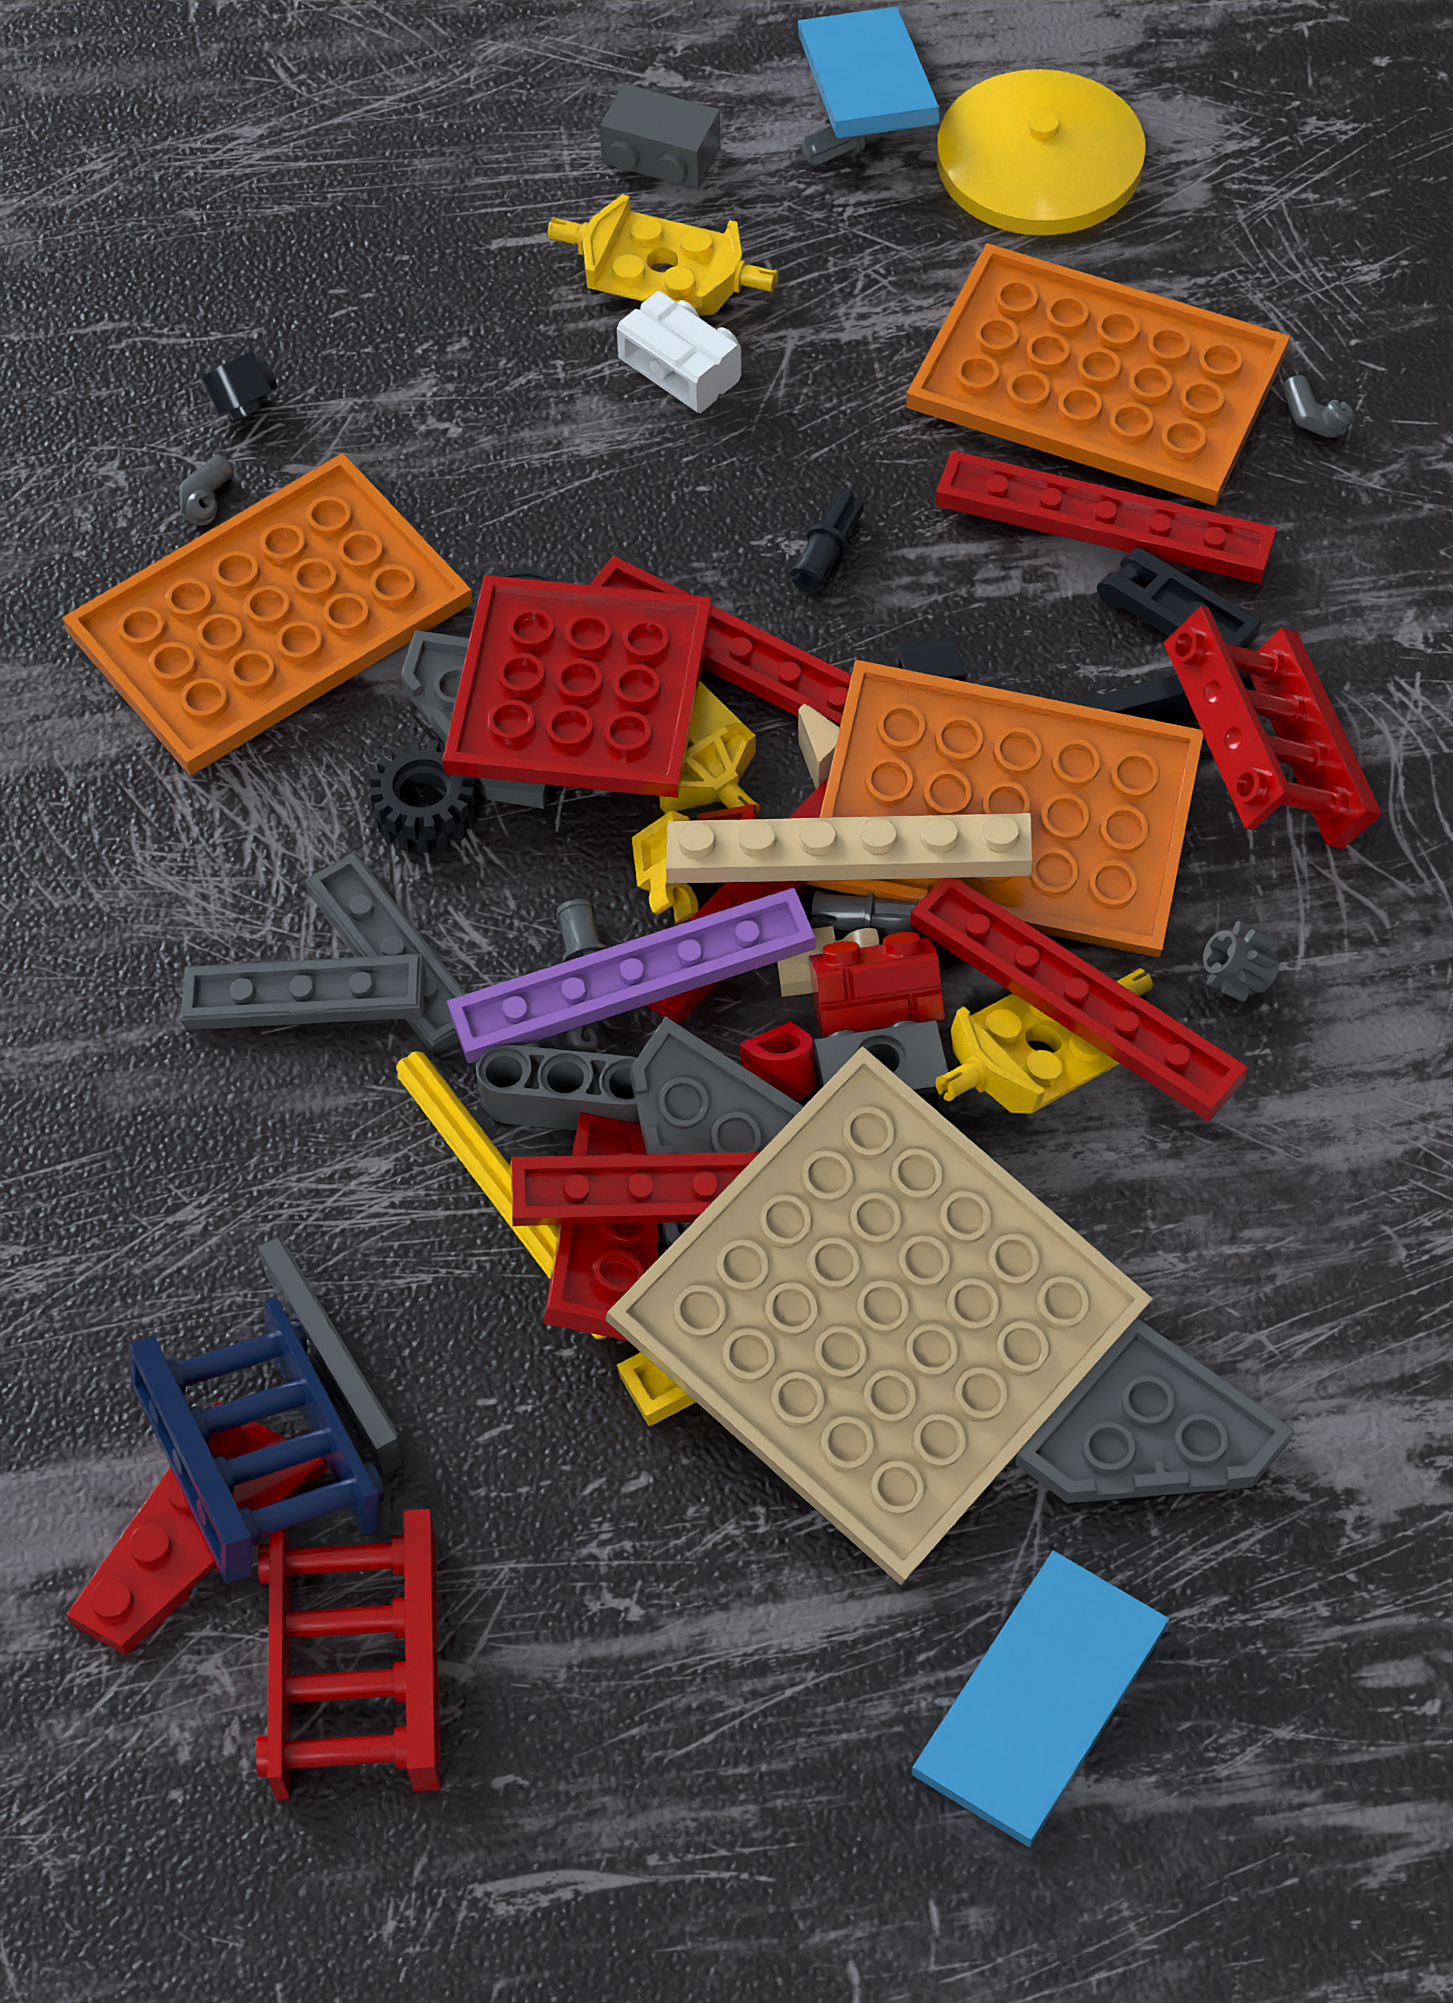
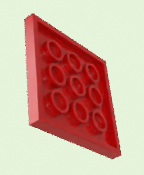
(579, 686)

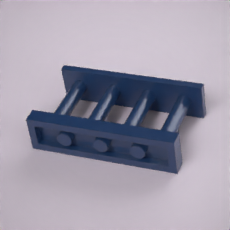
(210, 1480)

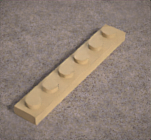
(849, 848)

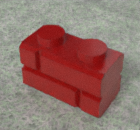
(876, 984)

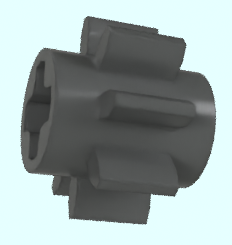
(1240, 961)

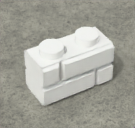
(679, 351)

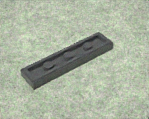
(378, 927)
(303, 991)
(332, 1356)

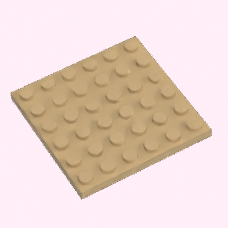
(879, 1313)

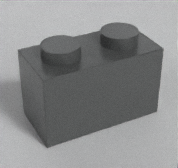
(660, 136)

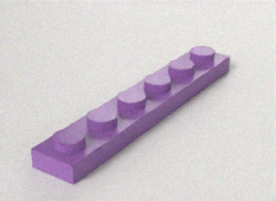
(632, 974)

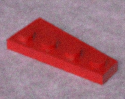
(601, 1260)
(164, 1548)

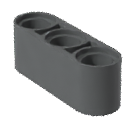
(543, 1072)

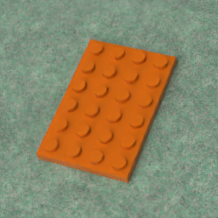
(1099, 373)
(266, 612)
(1099, 785)

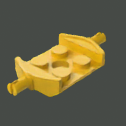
(625, 246)
(715, 757)
(1002, 1063)

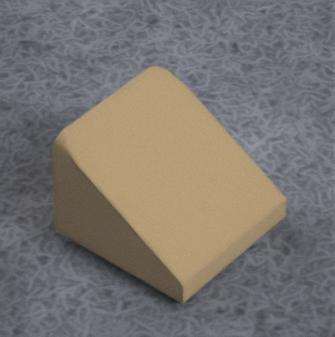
(817, 742)

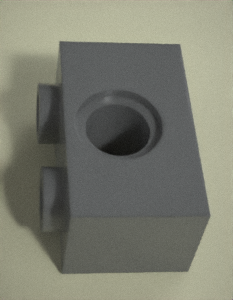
(905, 1048)

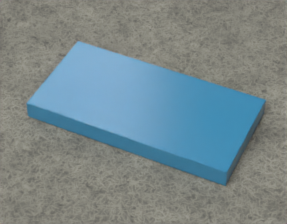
(868, 72)
(1040, 1698)

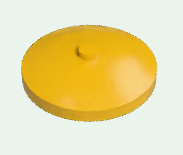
(1040, 152)

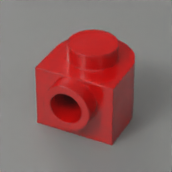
(783, 1060)

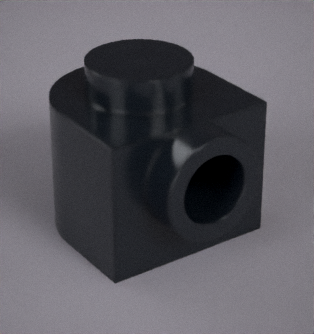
(238, 385)

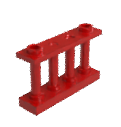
(1301, 715)
(410, 1680)

